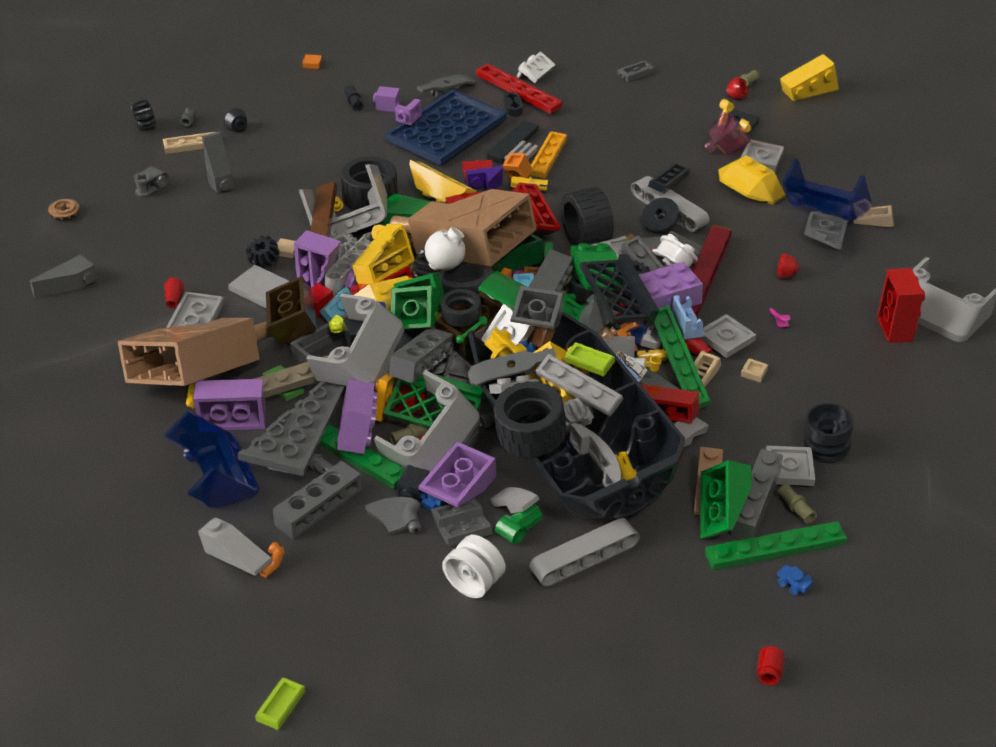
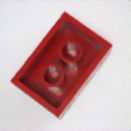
(900, 305)

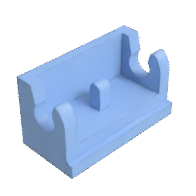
(686, 319)

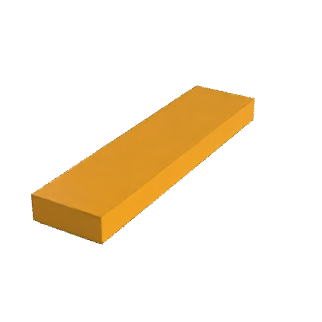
(548, 154)

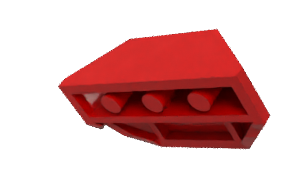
(543, 215)

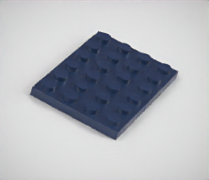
(446, 127)

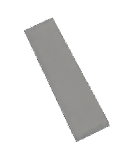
(579, 385)

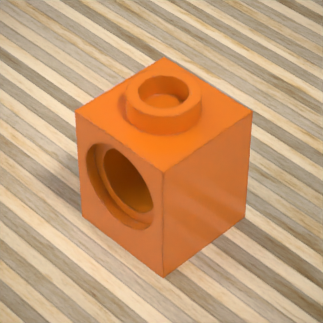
(517, 165)

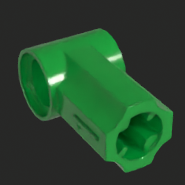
(516, 526)

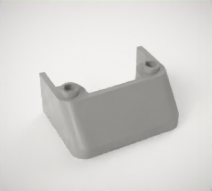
(360, 218)
(949, 314)
(370, 348)
(453, 424)

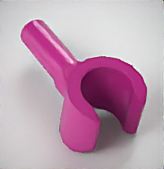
(781, 320)

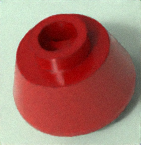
(737, 88)
(787, 266)

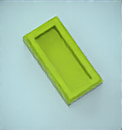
(589, 359)
(280, 703)

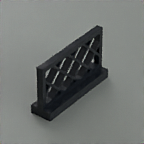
(632, 287)

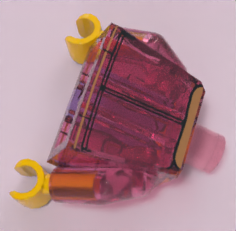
(728, 132)

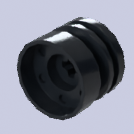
(828, 432)

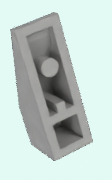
(233, 547)

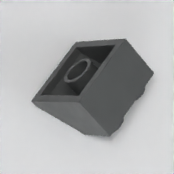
(538, 307)

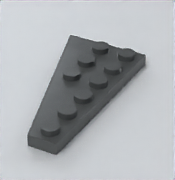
(297, 433)

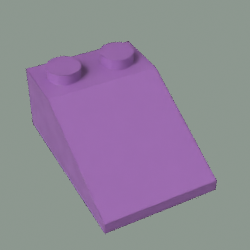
(460, 475)

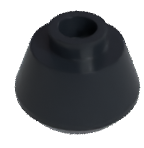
(235, 119)

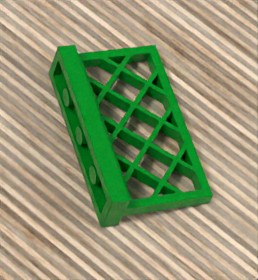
(471, 393)

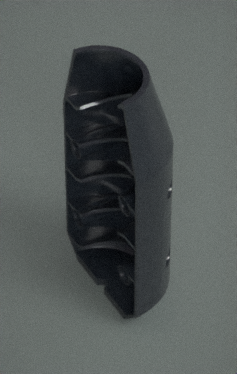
(634, 427)

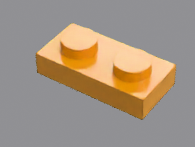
(384, 388)

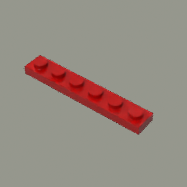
(526, 92)

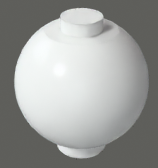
(445, 249)

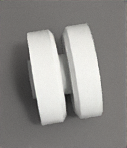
(474, 566)

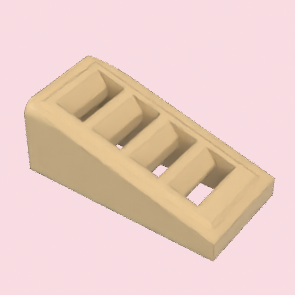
(877, 216)
(710, 360)

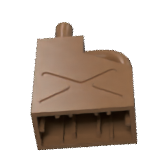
(489, 220)
(190, 351)

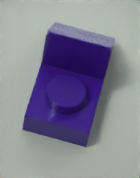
(484, 178)

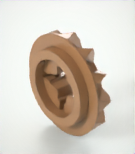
(58, 211)

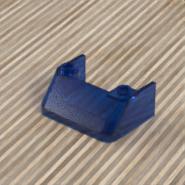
(825, 198)
(216, 451)

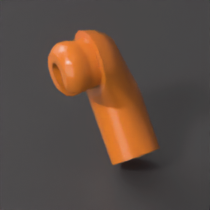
(277, 555)

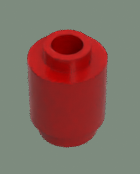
(770, 665)

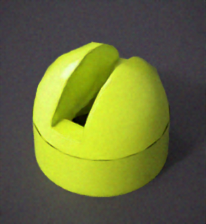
(336, 324)

